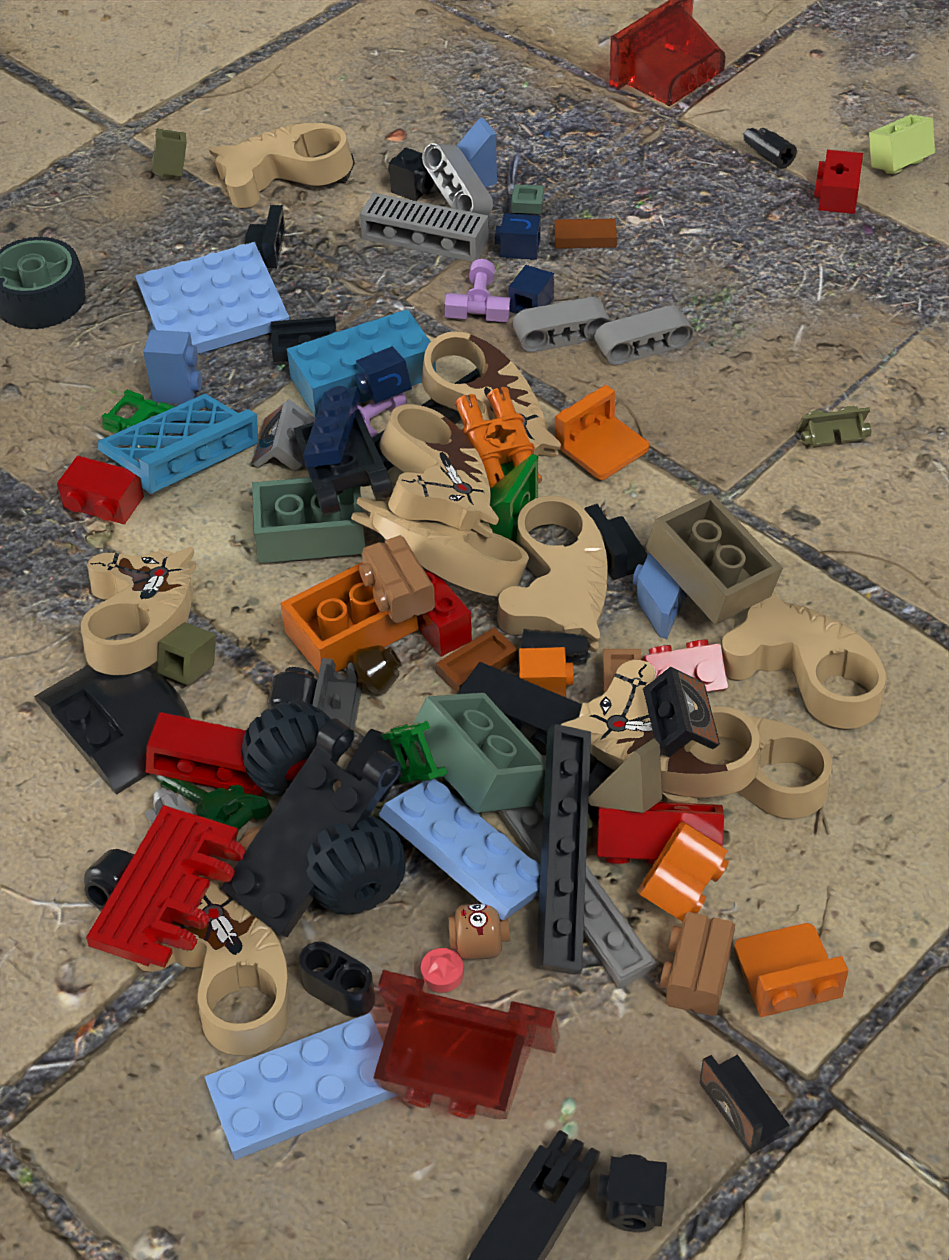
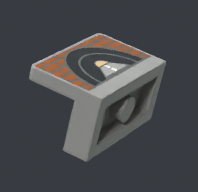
(278, 436)

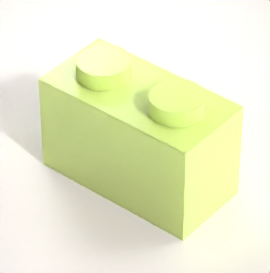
(902, 143)

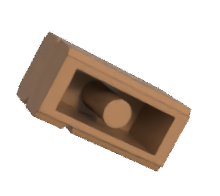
(397, 579)
(699, 963)

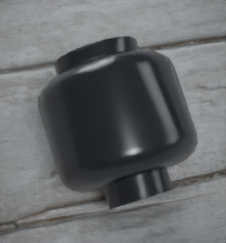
(292, 685)
(104, 875)

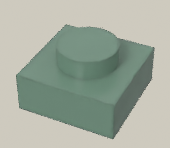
(527, 199)

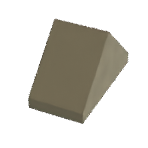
(634, 784)

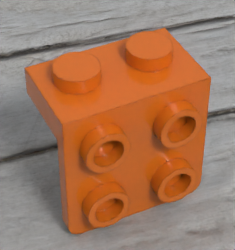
(596, 437)
(789, 969)

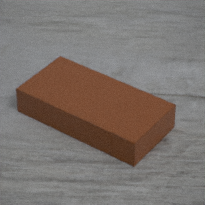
(585, 233)
(488, 648)

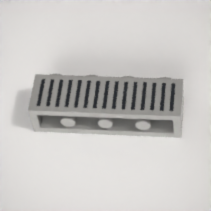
(424, 227)

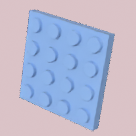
(214, 297)

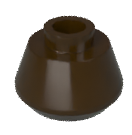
(377, 667)

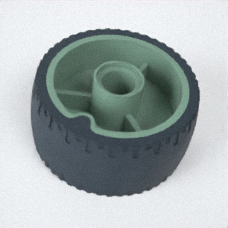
(39, 283)

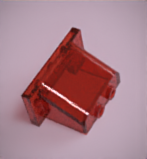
(665, 54)
(457, 1049)

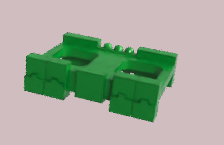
(146, 409)
(407, 736)

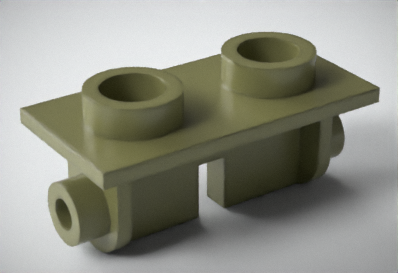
(819, 426)

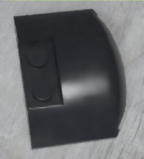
(111, 718)

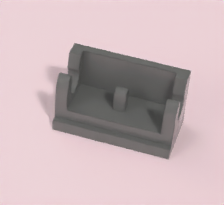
(338, 693)

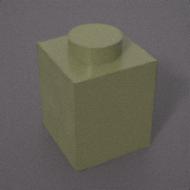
(169, 153)
(186, 653)

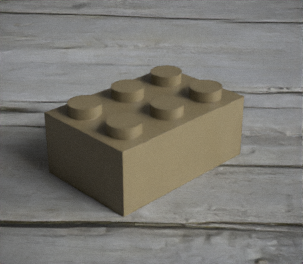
(713, 558)

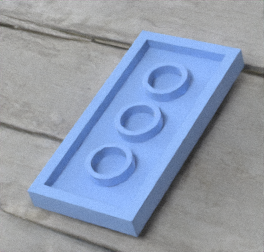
(465, 846)
(298, 1086)

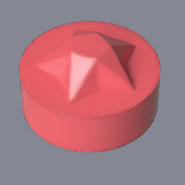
(442, 970)

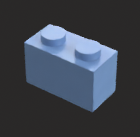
(172, 366)

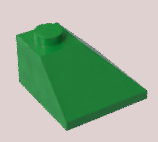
(512, 495)

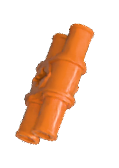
(496, 439)

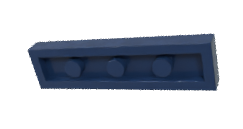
(332, 426)

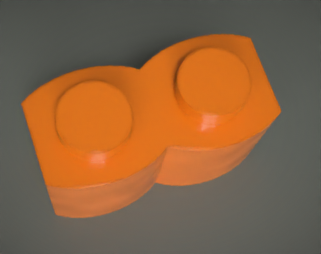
(683, 872)

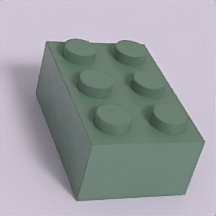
(293, 526)
(482, 752)

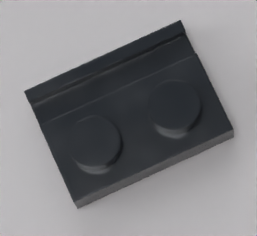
(295, 332)

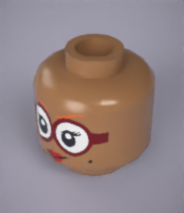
(477, 931)

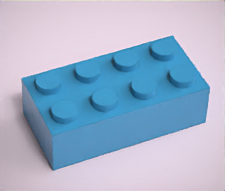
(332, 358)

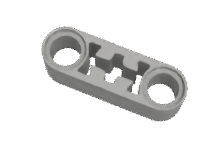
(456, 178)
(560, 324)
(644, 335)

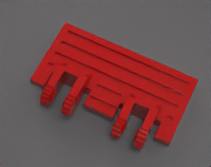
(165, 887)

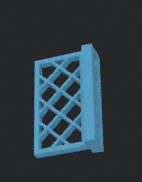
(184, 453)

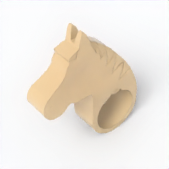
(283, 154)
(454, 555)
(569, 579)
(813, 648)
(777, 745)

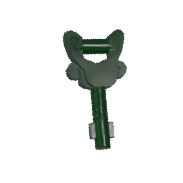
(221, 802)

